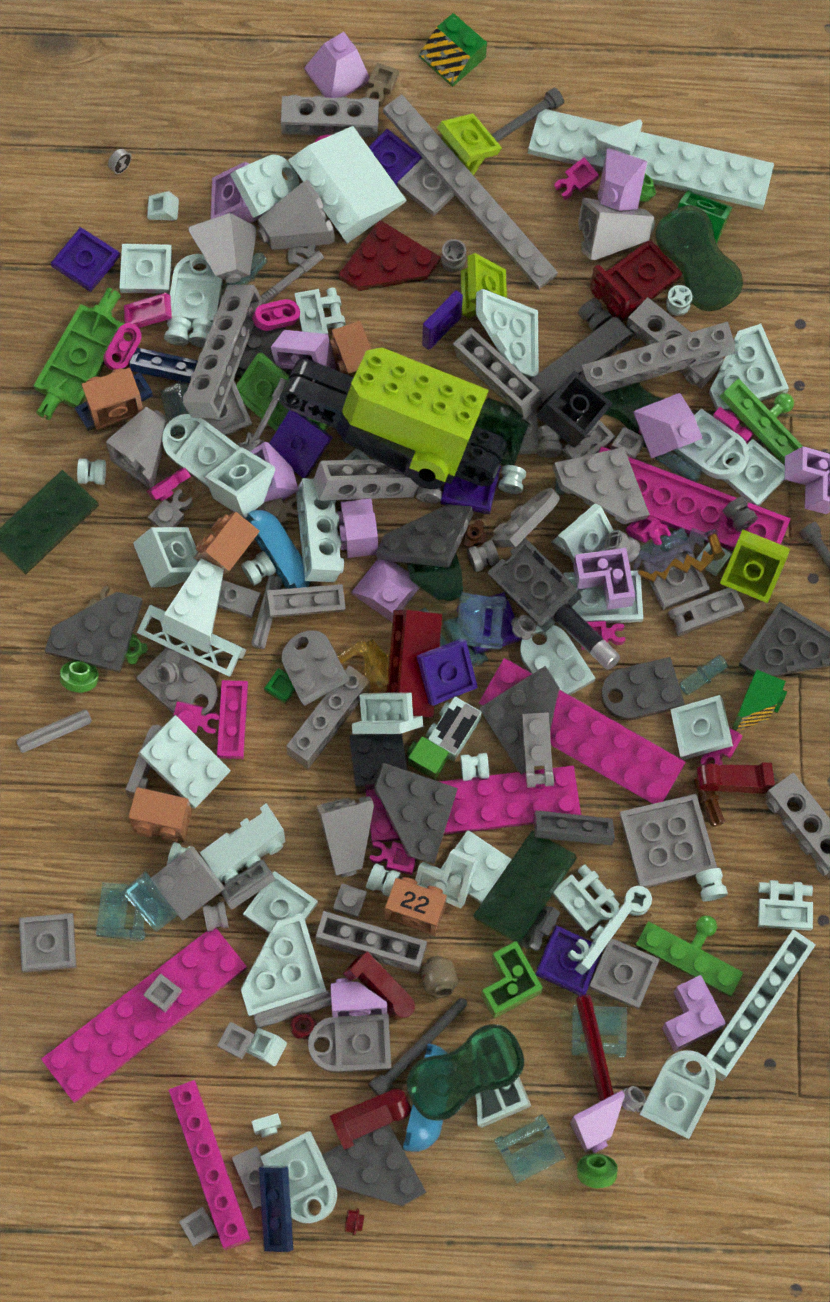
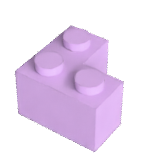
(302, 345)
(812, 470)
(358, 528)
(608, 570)
(699, 1018)

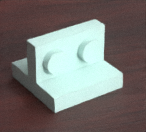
(584, 534)
(386, 714)

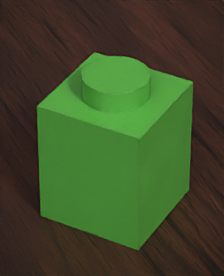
(427, 757)

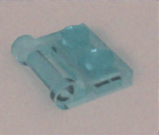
(472, 618)
(113, 915)
(610, 1022)
(534, 1157)

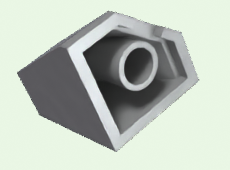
(296, 221)
(612, 230)
(226, 245)
(139, 445)
(346, 832)

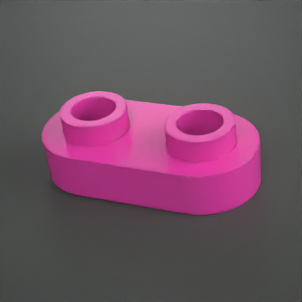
(274, 316)
(121, 347)

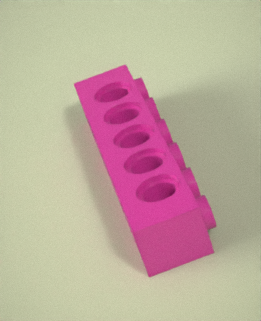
(209, 1165)

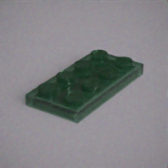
(45, 521)
(525, 887)

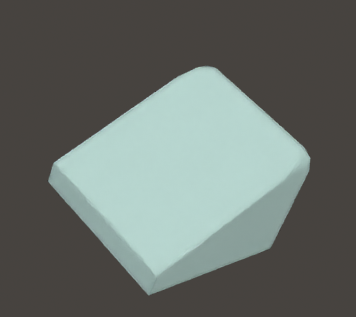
(163, 206)
(267, 1047)

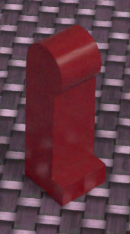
(736, 778)
(379, 981)
(370, 1116)

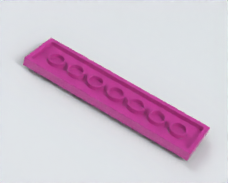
(692, 505)
(600, 741)
(493, 803)
(136, 1022)

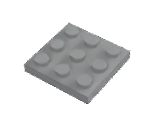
(667, 841)

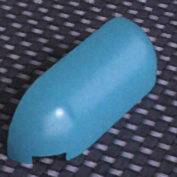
(279, 548)
(420, 1130)

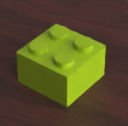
(755, 566)

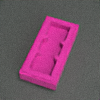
(148, 310)

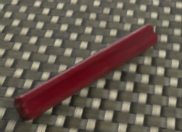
(594, 1046)

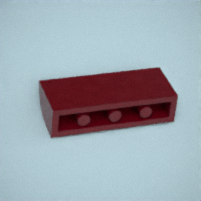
(412, 635)

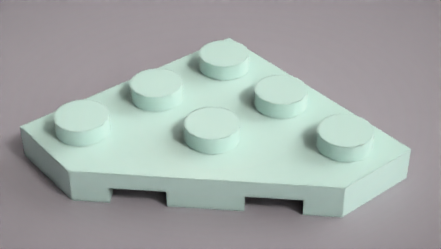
(511, 329)
(753, 365)
(284, 968)

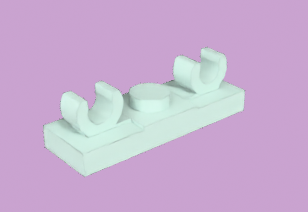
(600, 936)

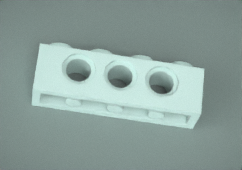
(311, 519)

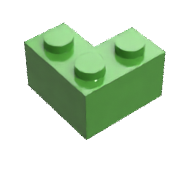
(517, 982)

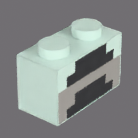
(454, 727)

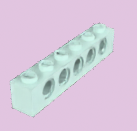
(759, 1003)

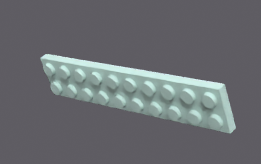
(668, 160)

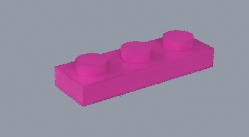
(232, 719)

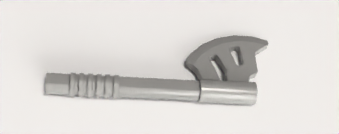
(304, 266)

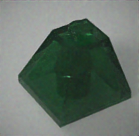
(505, 422)
(439, 582)

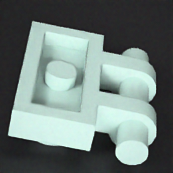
(312, 313)
(578, 901)
(785, 913)

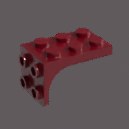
(633, 280)

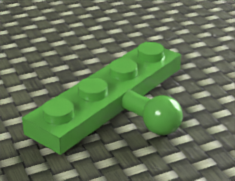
(761, 420)
(689, 956)

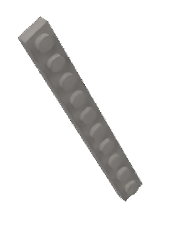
(470, 192)

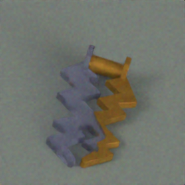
(670, 560)

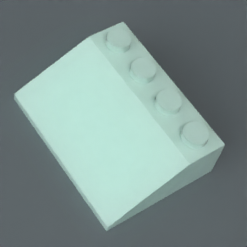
(348, 181)

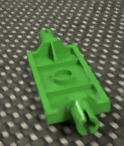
(78, 355)

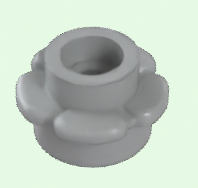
(523, 627)
(166, 672)
(633, 1099)

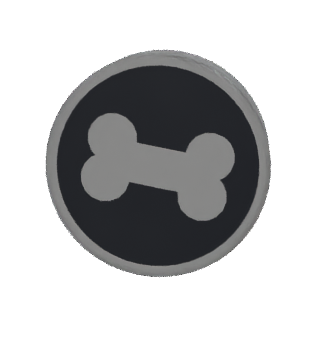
(119, 161)

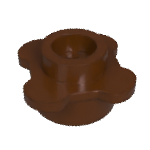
(480, 538)

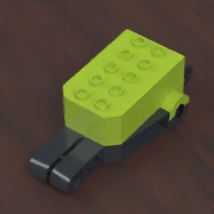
(401, 416)

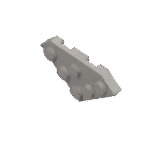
(604, 480)

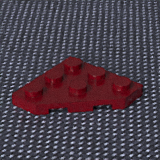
(388, 260)

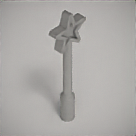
(253, 440)

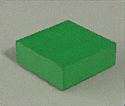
(280, 686)

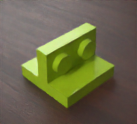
(468, 140)
(478, 276)

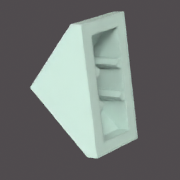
(620, 139)

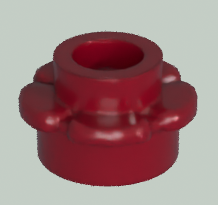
(296, 1023)
(354, 1221)

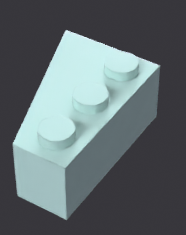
(195, 606)
(245, 845)
(501, 1103)

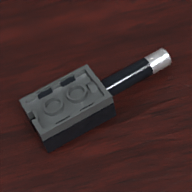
(548, 598)

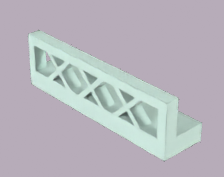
(216, 641)

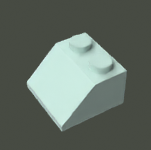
(241, 482)
(166, 555)

